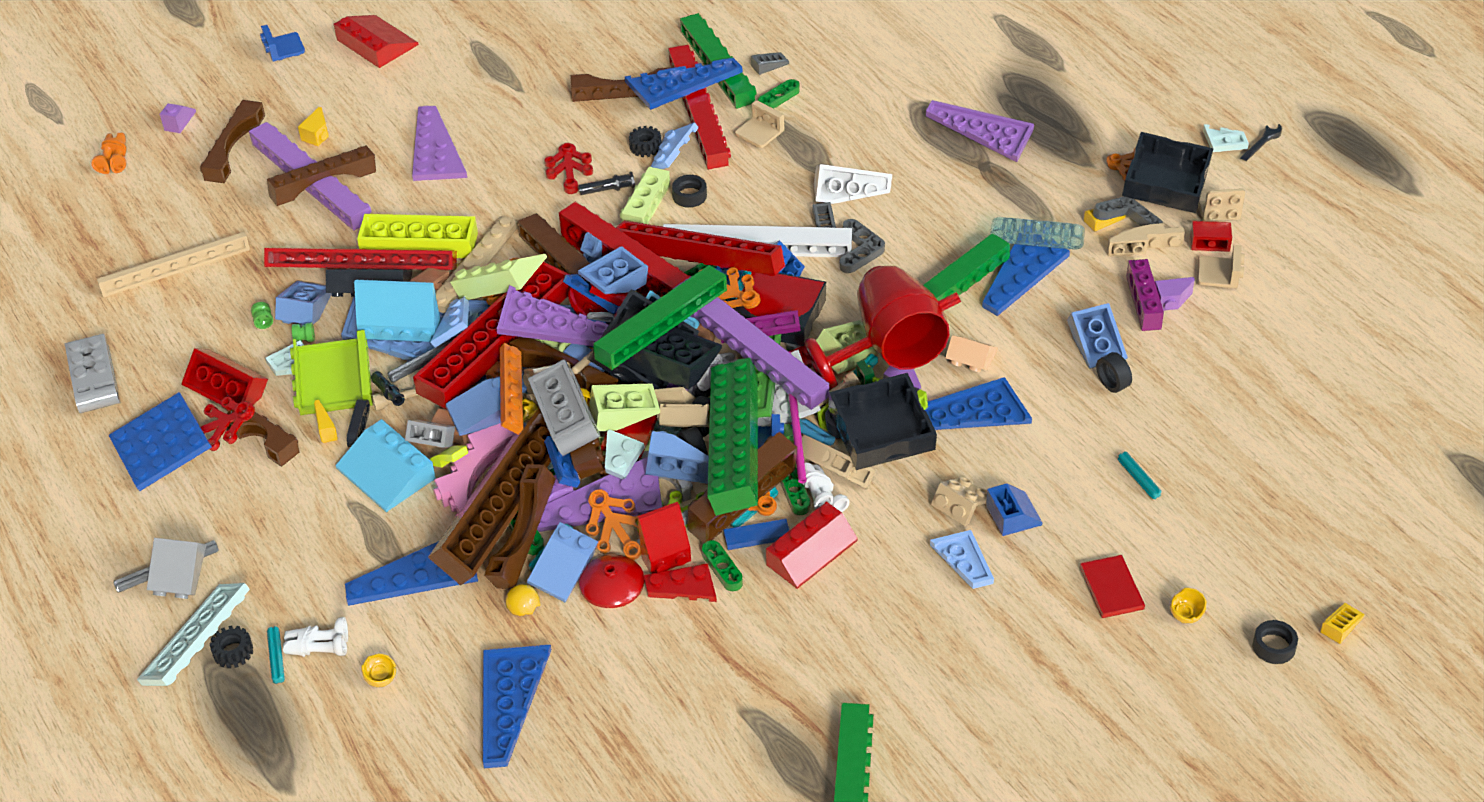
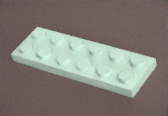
(193, 634)

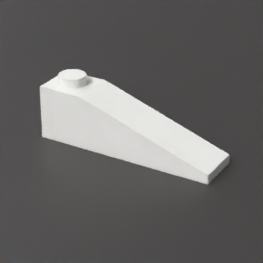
(846, 184)

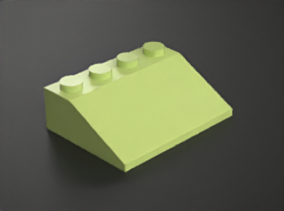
(495, 277)

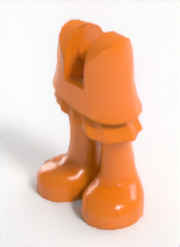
(114, 147)

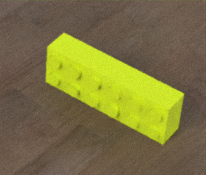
(418, 233)

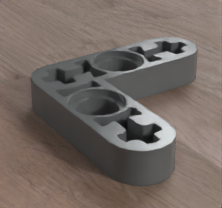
(1125, 206)
(871, 246)

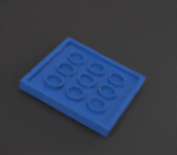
(159, 441)

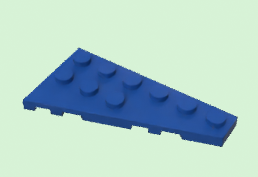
(679, 81)
(1020, 273)
(979, 406)
(402, 577)
(508, 691)

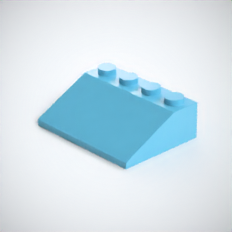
(396, 310)
(386, 466)

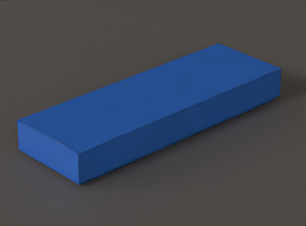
(562, 465)
(755, 534)

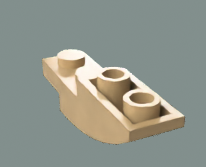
(1143, 237)
(836, 462)

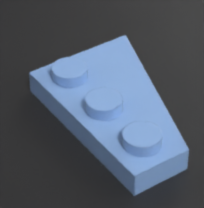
(672, 142)
(452, 322)
(964, 557)

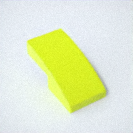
(449, 455)

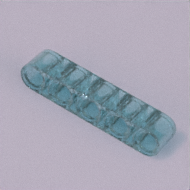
(1039, 233)

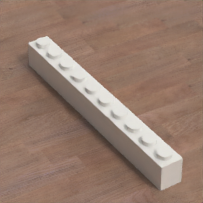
(799, 240)

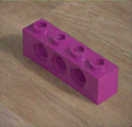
(1145, 295)

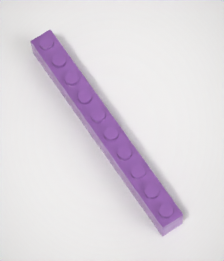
(327, 190)
(764, 353)

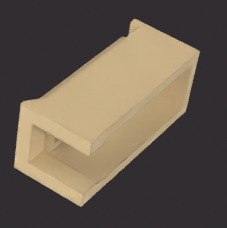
(684, 415)

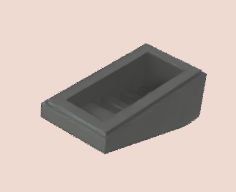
(767, 62)
(822, 208)

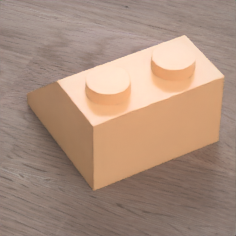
(970, 352)

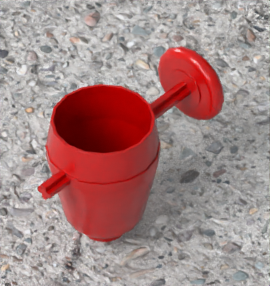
(899, 320)

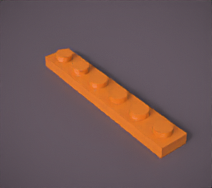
(511, 388)

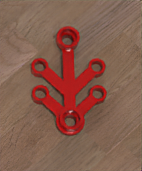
(567, 152)
(243, 412)

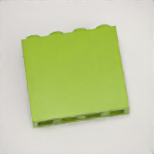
(331, 373)

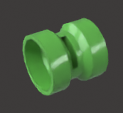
(261, 315)
(303, 332)

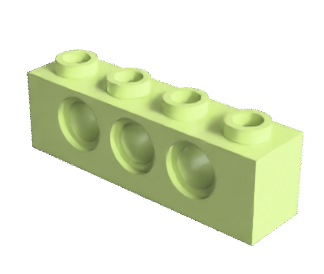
(646, 196)

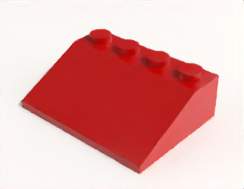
(373, 38)

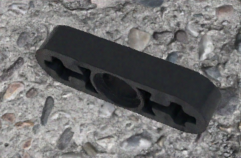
(358, 421)

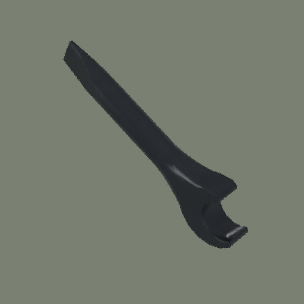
(1268, 135)

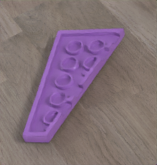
(993, 131)
(434, 151)
(545, 320)
(575, 508)

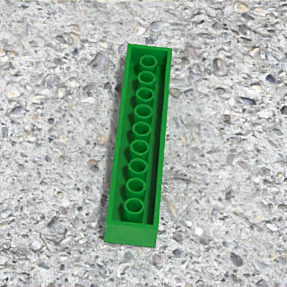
(733, 437)

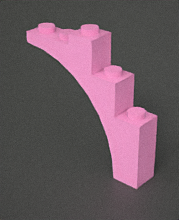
(483, 451)

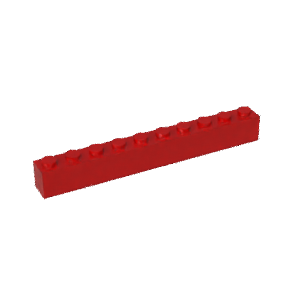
(702, 113)
(707, 248)
(360, 258)

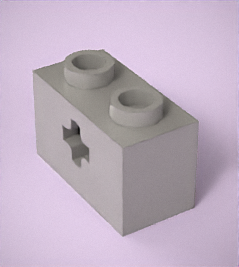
(430, 433)

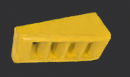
(1096, 224)
(325, 425)
(1336, 633)

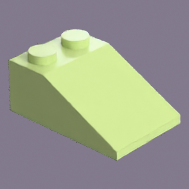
(841, 336)
(622, 405)

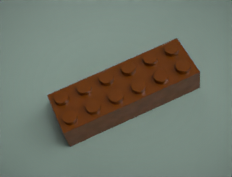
(775, 463)

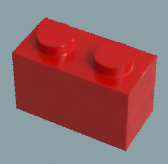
(1211, 236)

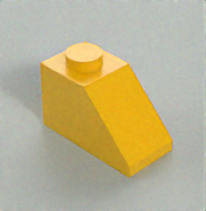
(313, 128)

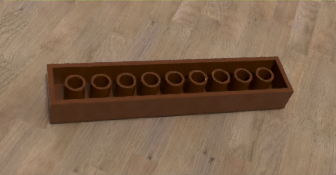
(492, 503)

